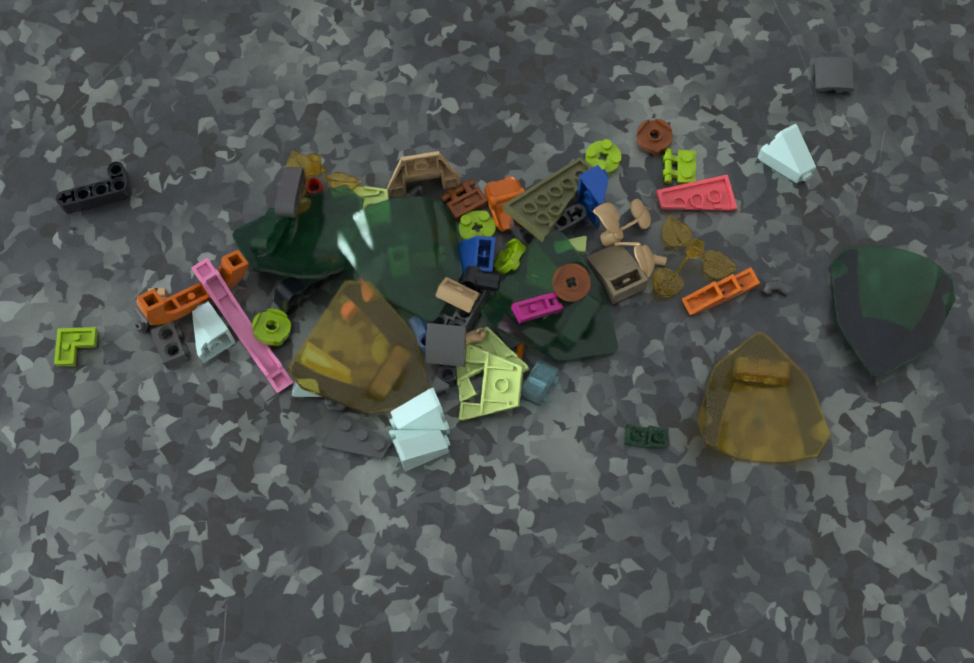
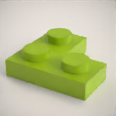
(69, 340)

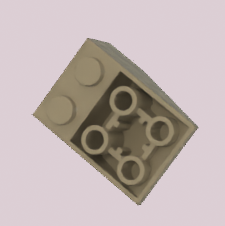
(617, 272)

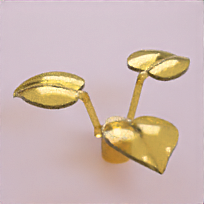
(312, 166)
(678, 233)

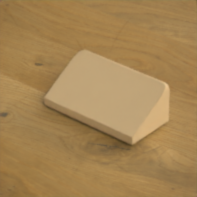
(457, 294)

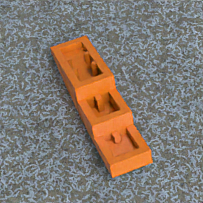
(721, 291)

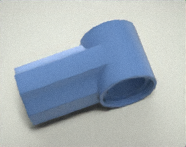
(419, 328)

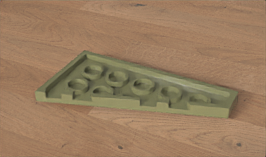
(545, 202)

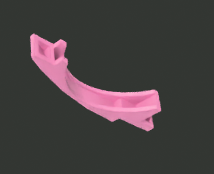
(241, 325)

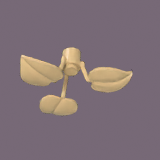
(609, 217)

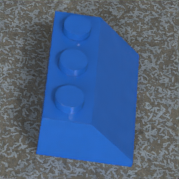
(592, 191)

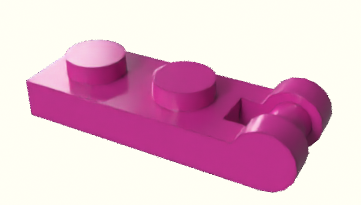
(537, 307)

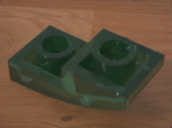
(646, 436)

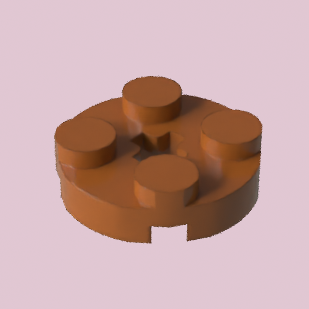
(651, 145)
(581, 279)

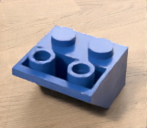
(478, 252)

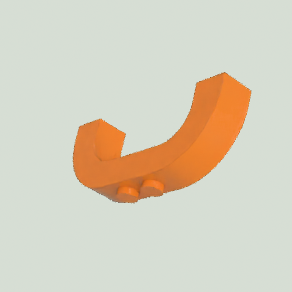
(163, 311)

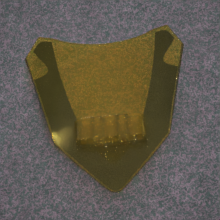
(361, 353)
(762, 406)

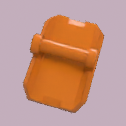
(497, 195)

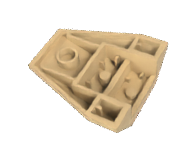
(420, 168)

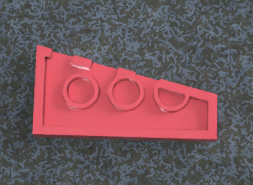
(699, 195)

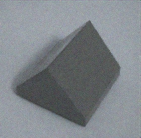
(440, 387)

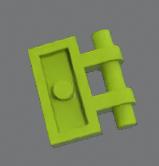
(685, 166)

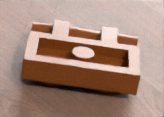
(468, 202)

